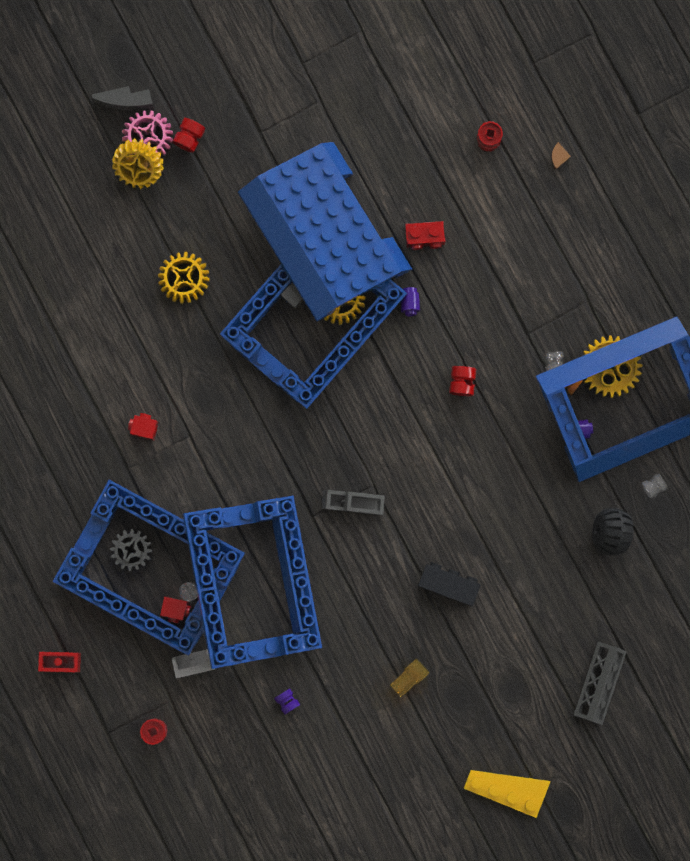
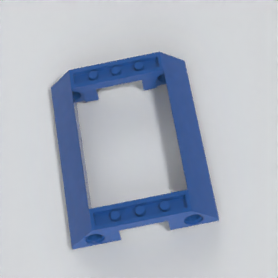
(237, 332)
(554, 380)
(71, 570)
(294, 573)

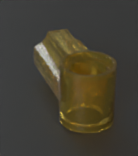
(412, 675)

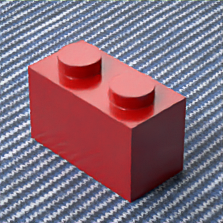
(59, 662)

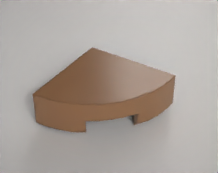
(559, 156)

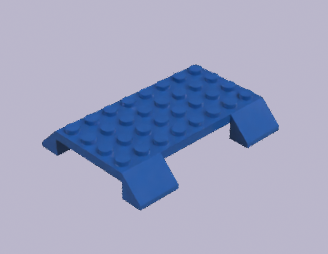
(321, 230)

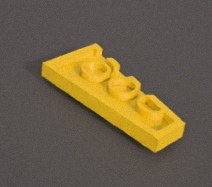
(513, 791)

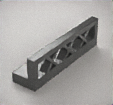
(604, 683)

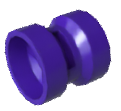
(283, 698)

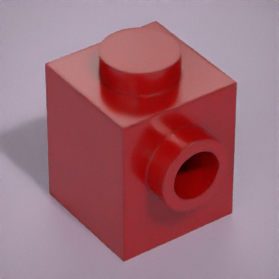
(143, 426)
(175, 609)

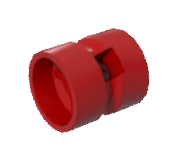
(188, 136)
(489, 136)
(462, 381)
(153, 731)

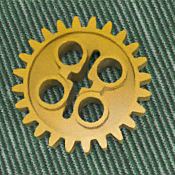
(616, 386)

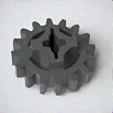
(127, 558)

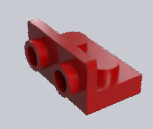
(425, 234)

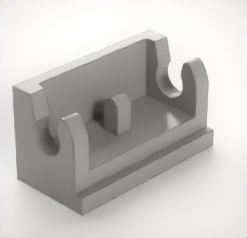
(192, 664)

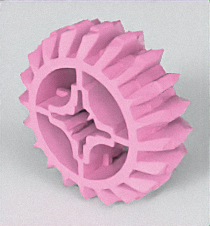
(151, 128)

